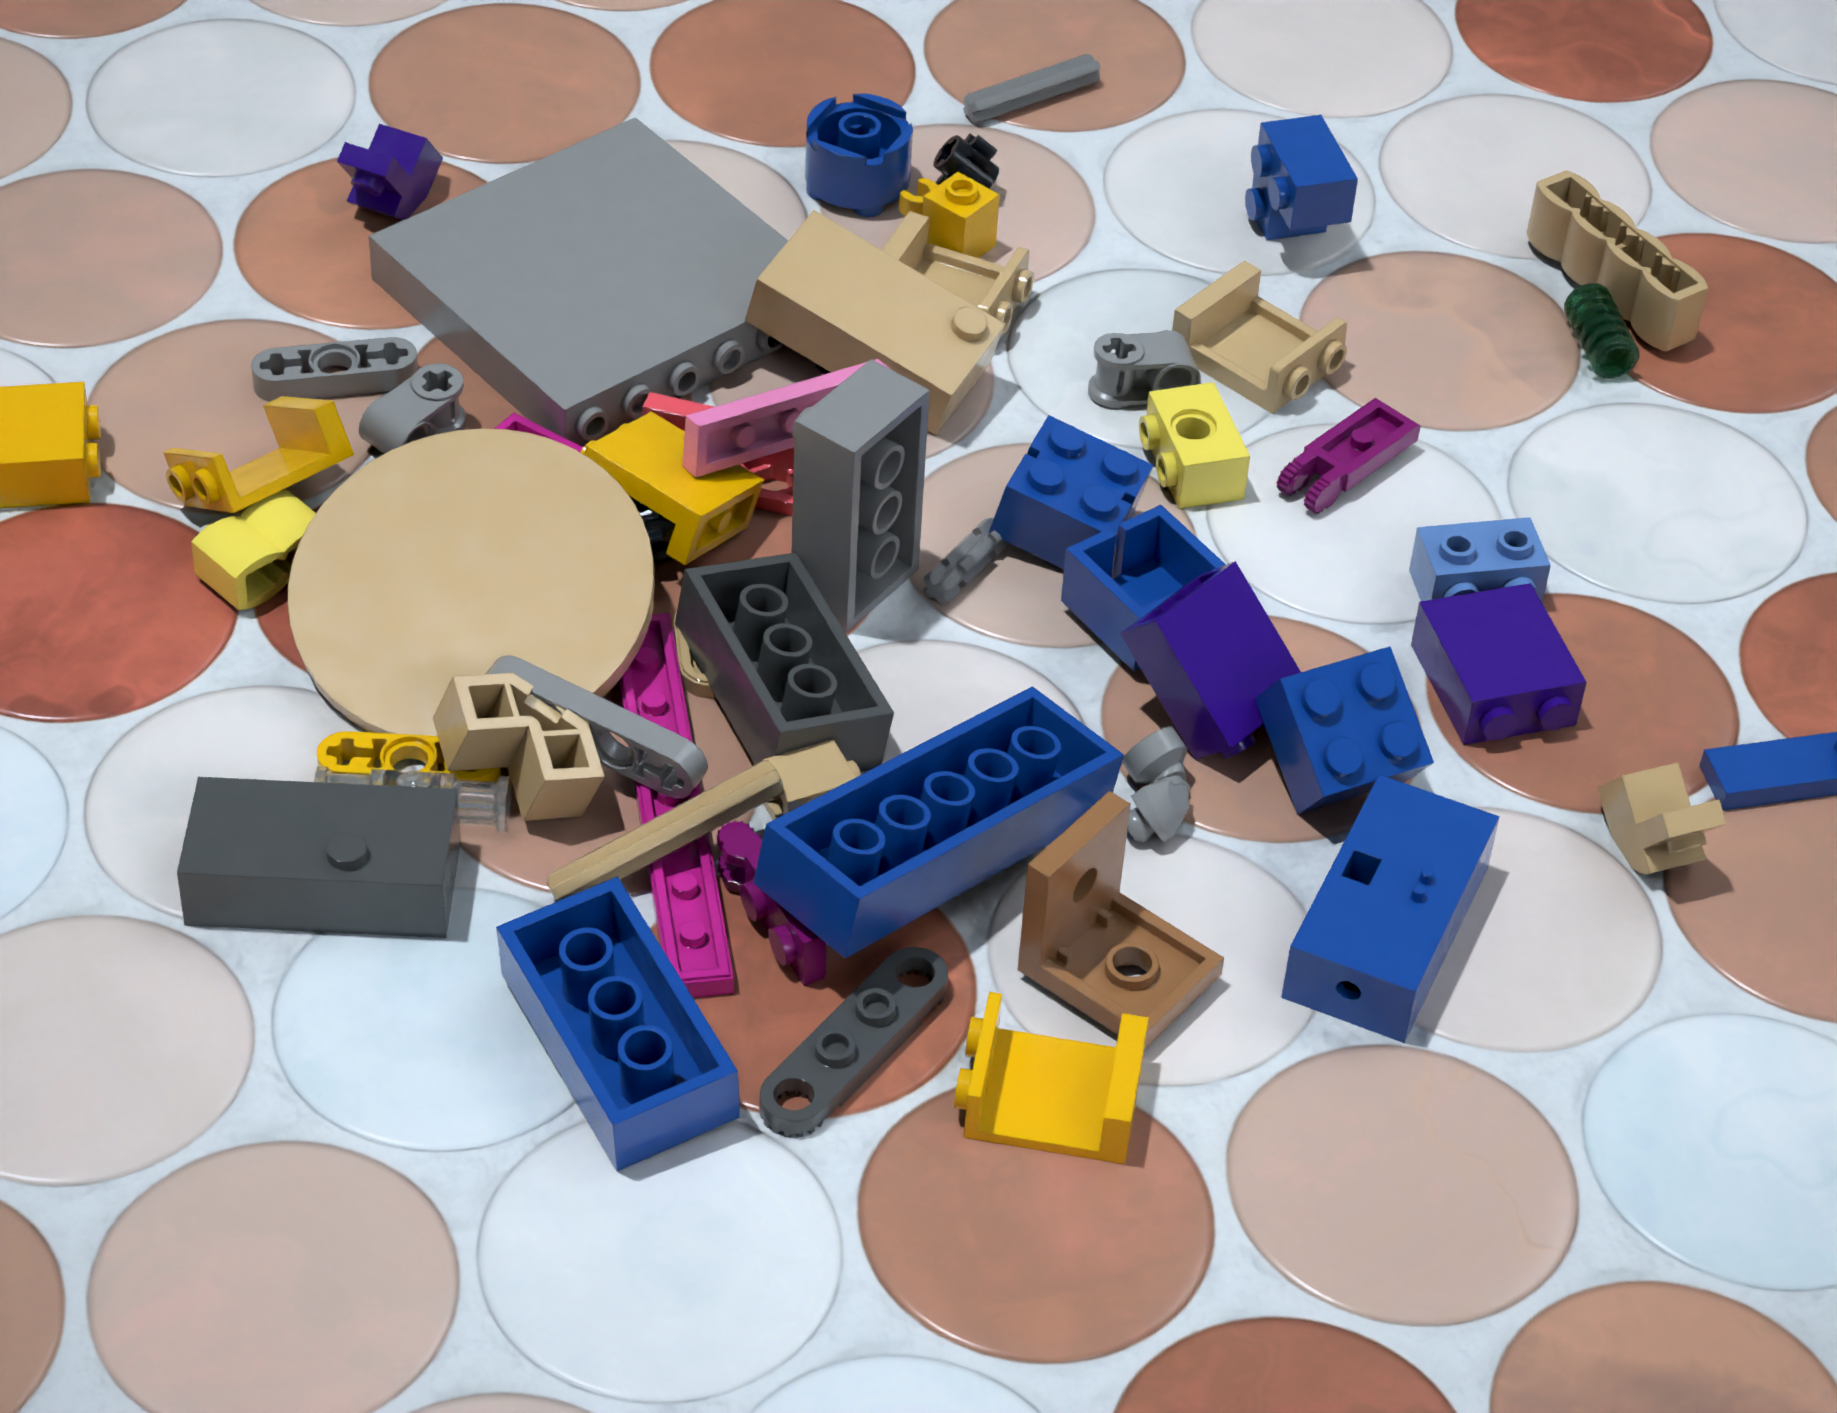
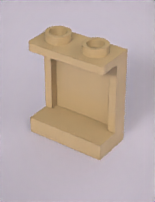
(978, 281)
(1254, 343)

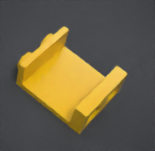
(308, 442)
(1051, 1089)

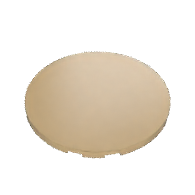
(464, 558)

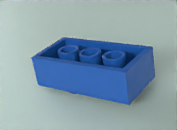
(618, 1023)

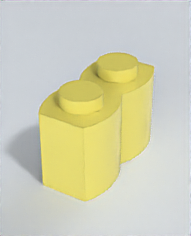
(252, 553)

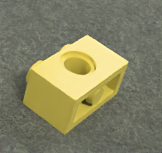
(1195, 445)

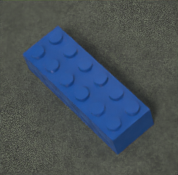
(934, 820)

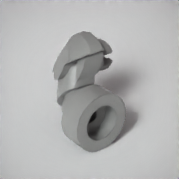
(1164, 802)

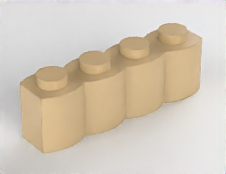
(1604, 247)

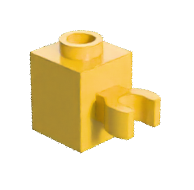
(959, 213)

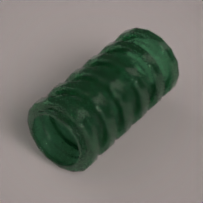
(1601, 330)

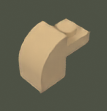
(1655, 820)

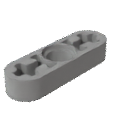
(281, 369)

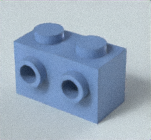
(1478, 558)

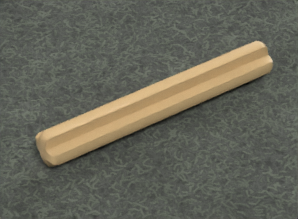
(669, 831)

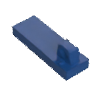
(1772, 771)

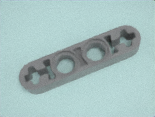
(655, 753)

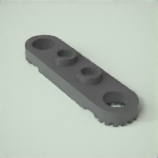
(853, 1041)

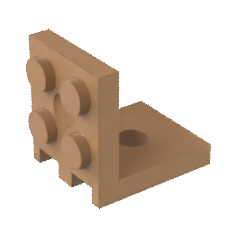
(1084, 928)

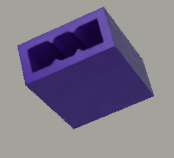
(1210, 658)
(1498, 663)

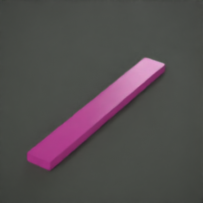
(684, 881)

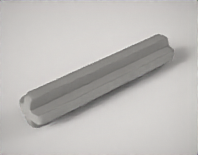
(1031, 88)

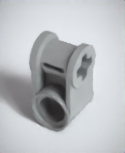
(1140, 365)
(415, 409)

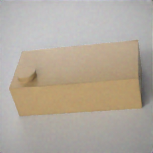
(855, 303)

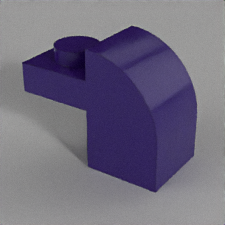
(392, 173)

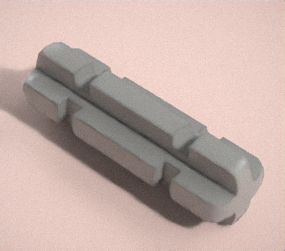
(963, 562)

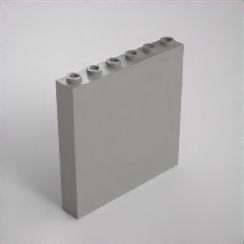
(587, 280)

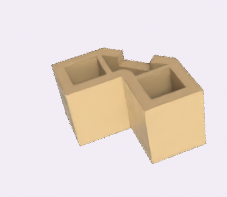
(500, 724)

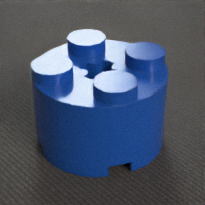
(858, 153)

